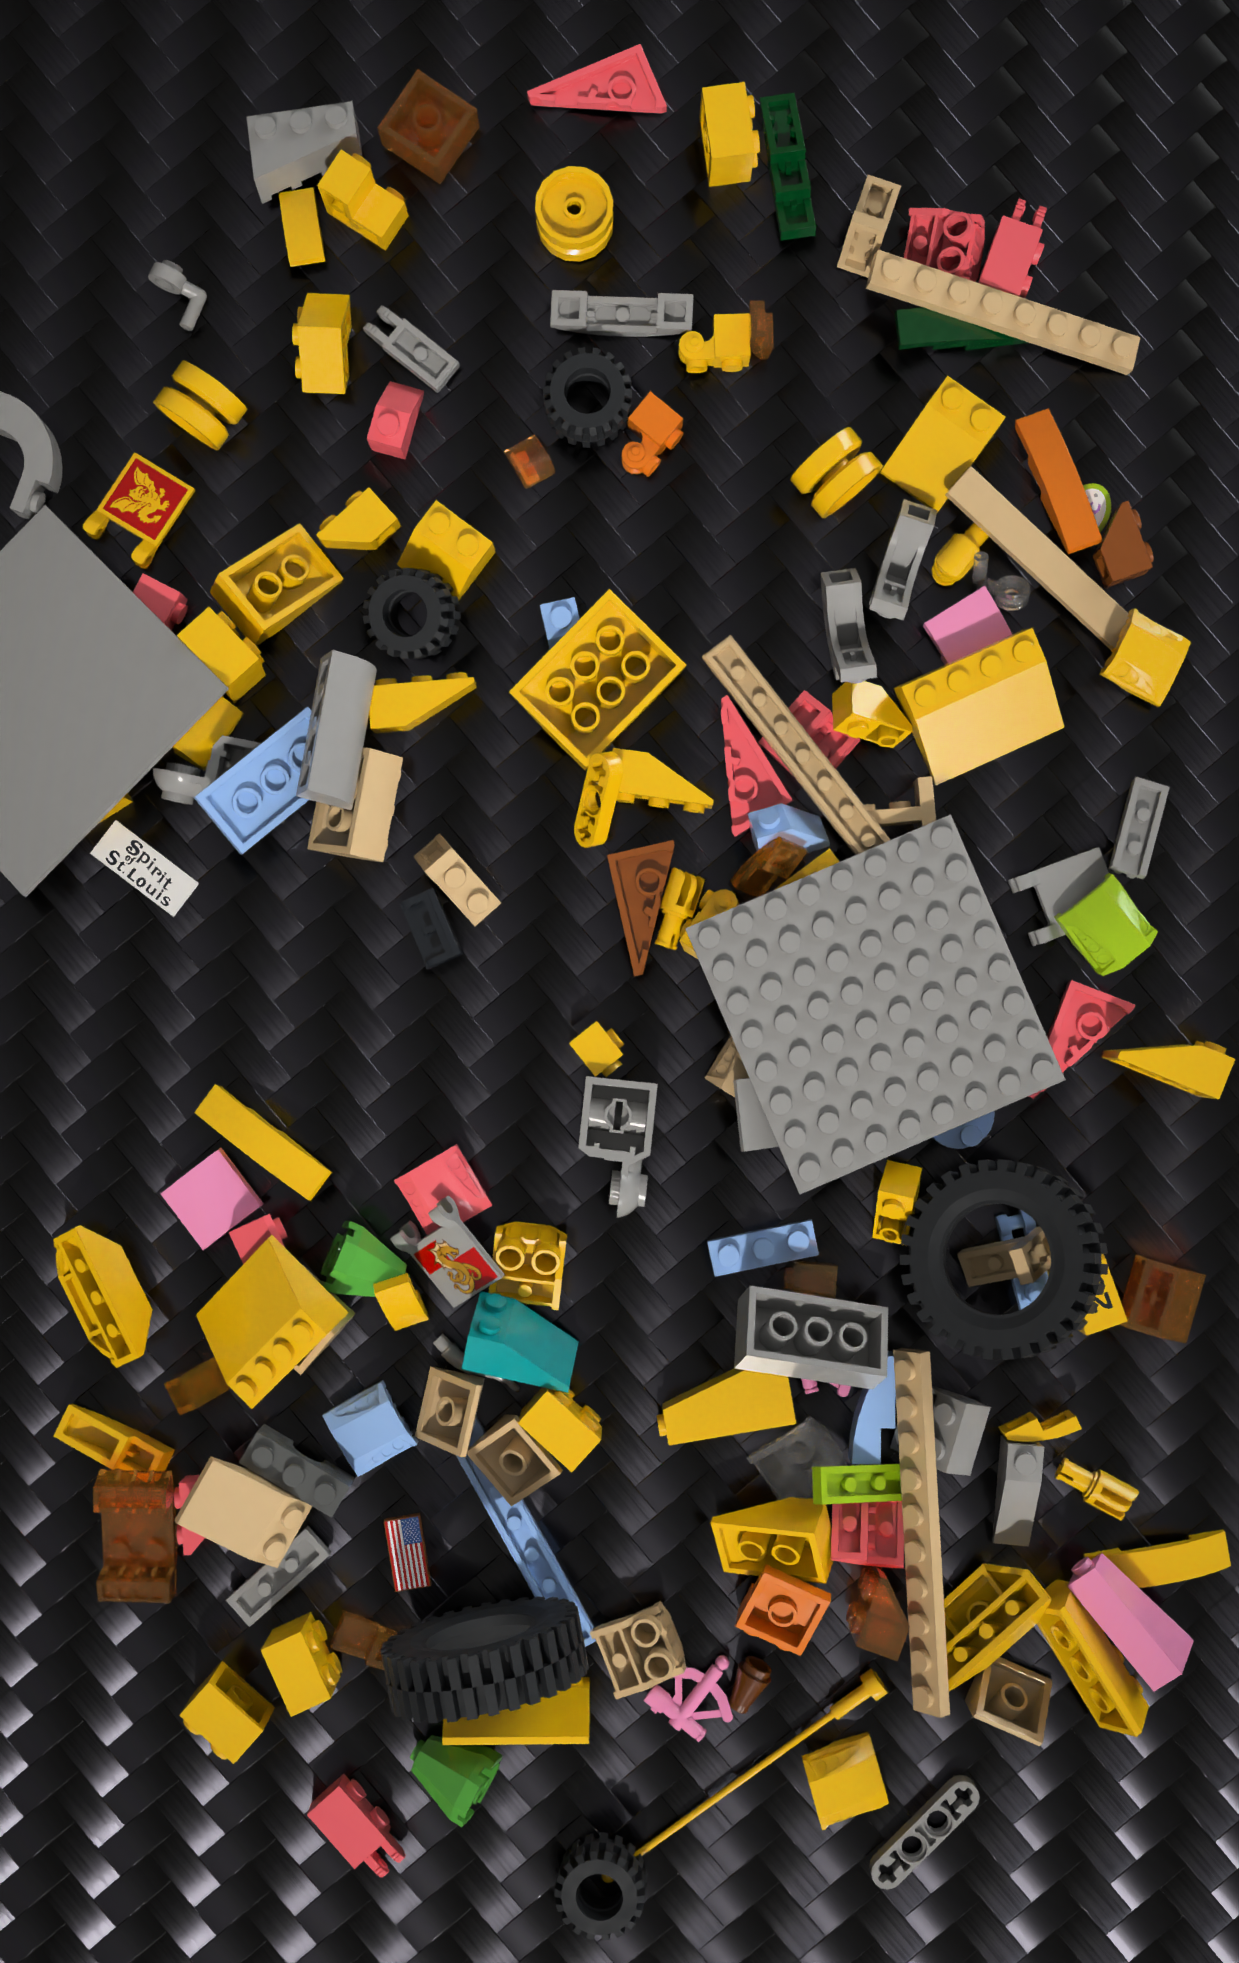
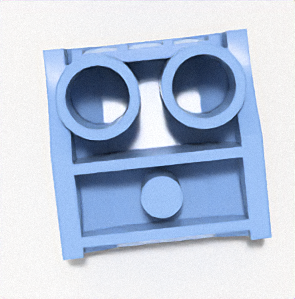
(369, 1428)

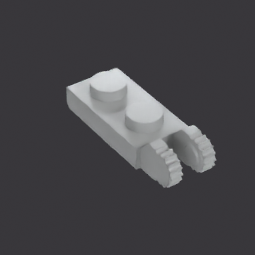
(414, 350)

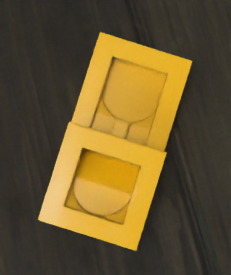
(301, 227)
(400, 1301)
(1028, 1429)

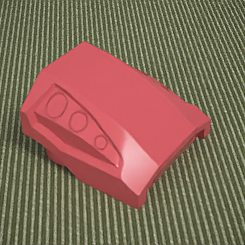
(946, 241)
(442, 1177)

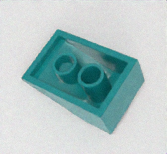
(518, 1344)

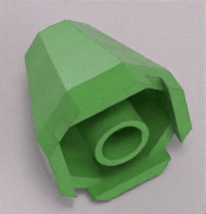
(358, 1263)
(455, 1775)

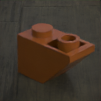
(1122, 550)

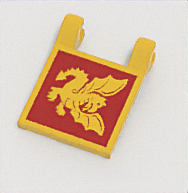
(144, 503)

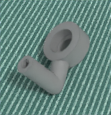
(170, 278)

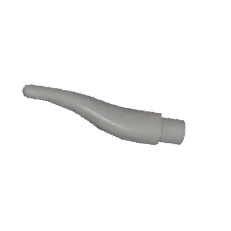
(455, 1357)

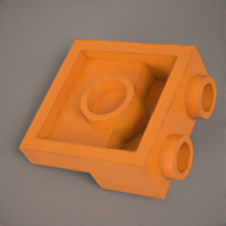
(782, 1610)

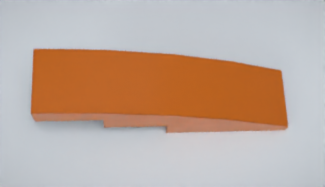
(1058, 481)

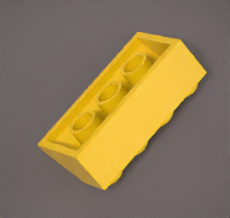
(1092, 1663)
(551, 1721)

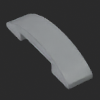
(621, 315)

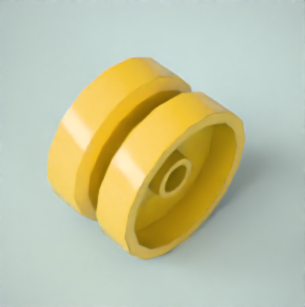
(574, 213)
(203, 401)
(836, 472)

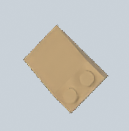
(243, 1512)

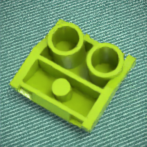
(1107, 927)

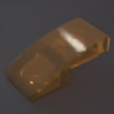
(760, 330)
(763, 867)
(361, 1638)

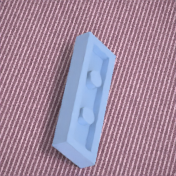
(762, 1247)

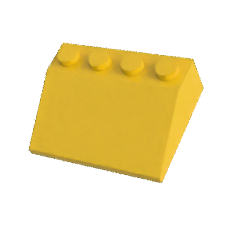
(597, 679)
(981, 705)
(267, 1320)

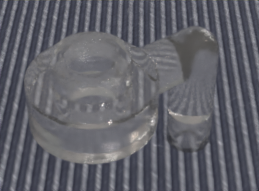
(1009, 591)

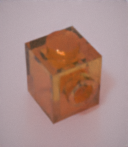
(811, 1278)
(196, 1386)

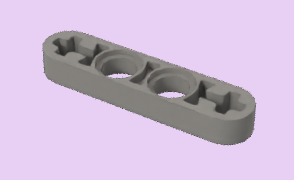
(929, 1836)

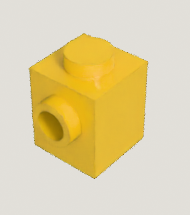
(598, 1049)

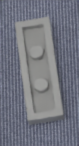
(273, 1583)

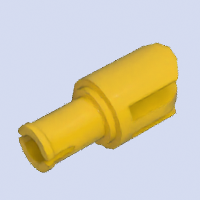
(957, 556)
(678, 905)
(1098, 1488)

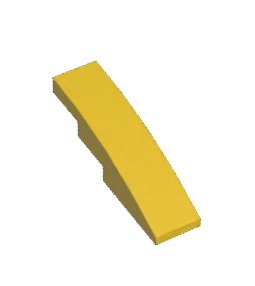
(263, 1142)

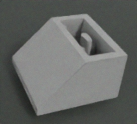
(957, 1431)

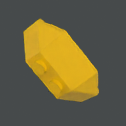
(104, 1293)
(988, 1617)

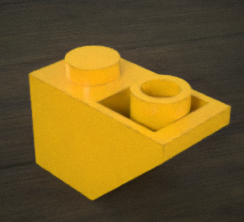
(361, 525)
(869, 714)
(896, 1201)

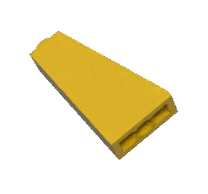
(728, 1406)

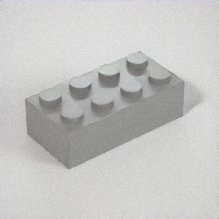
(811, 1337)

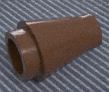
(750, 1681)

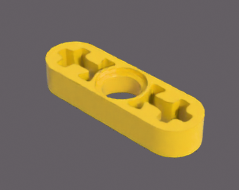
(604, 777)

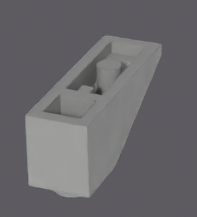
(1017, 1491)

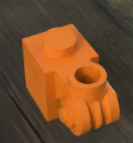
(657, 428)

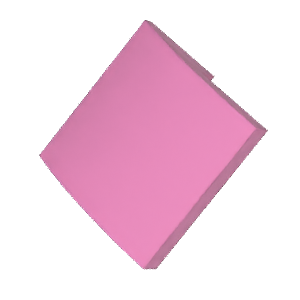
(967, 626)
(212, 1198)

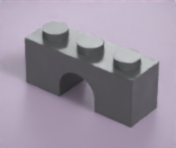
(311, 1481)

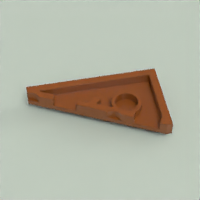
(639, 886)

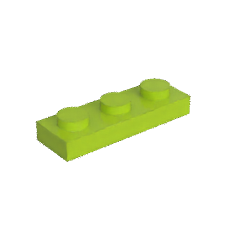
(856, 1483)

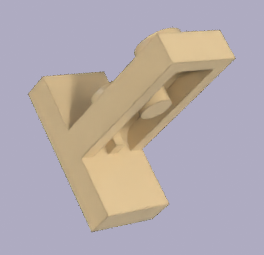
(868, 225)
(903, 814)
(457, 880)
(1008, 1259)

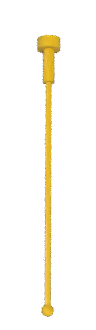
(871, 1686)

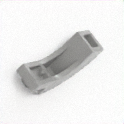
(40, 452)
(902, 559)
(846, 626)

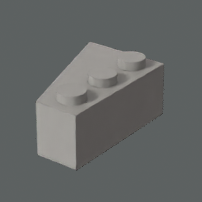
(299, 144)

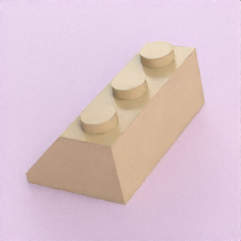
(365, 828)

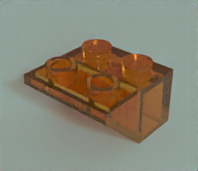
(1161, 1299)
(877, 1617)

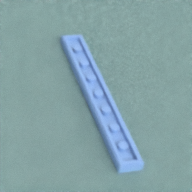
(524, 1540)

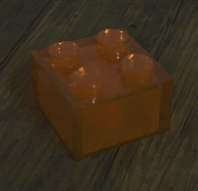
(428, 126)

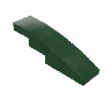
(787, 166)
(929, 328)

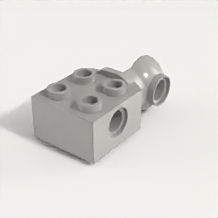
(183, 782)
(620, 1128)

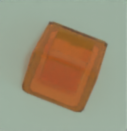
(530, 461)

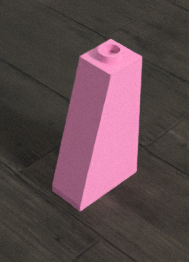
(1131, 1620)

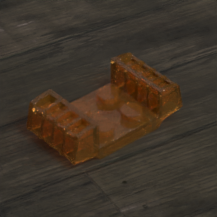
(136, 1535)

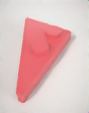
(611, 84)
(750, 774)
(1081, 1021)

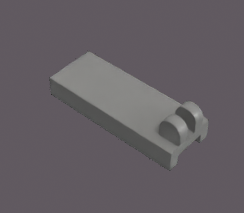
(1138, 828)

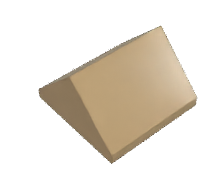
(449, 1410)
(513, 1460)
(1011, 1699)

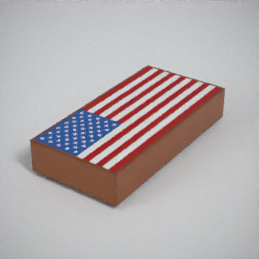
(407, 1552)

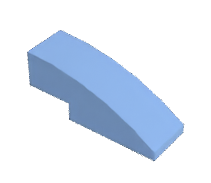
(873, 1411)

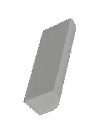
(337, 730)

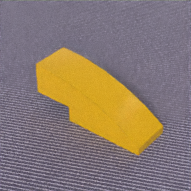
(111, 1441)

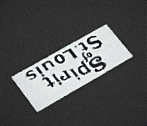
(144, 868)

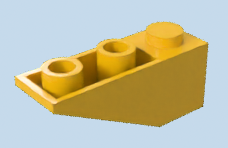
(407, 705)
(652, 780)

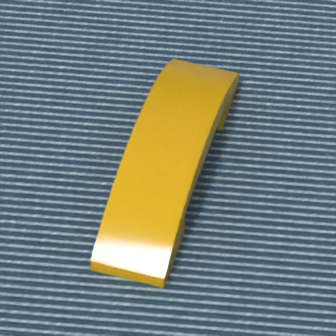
(1172, 1561)

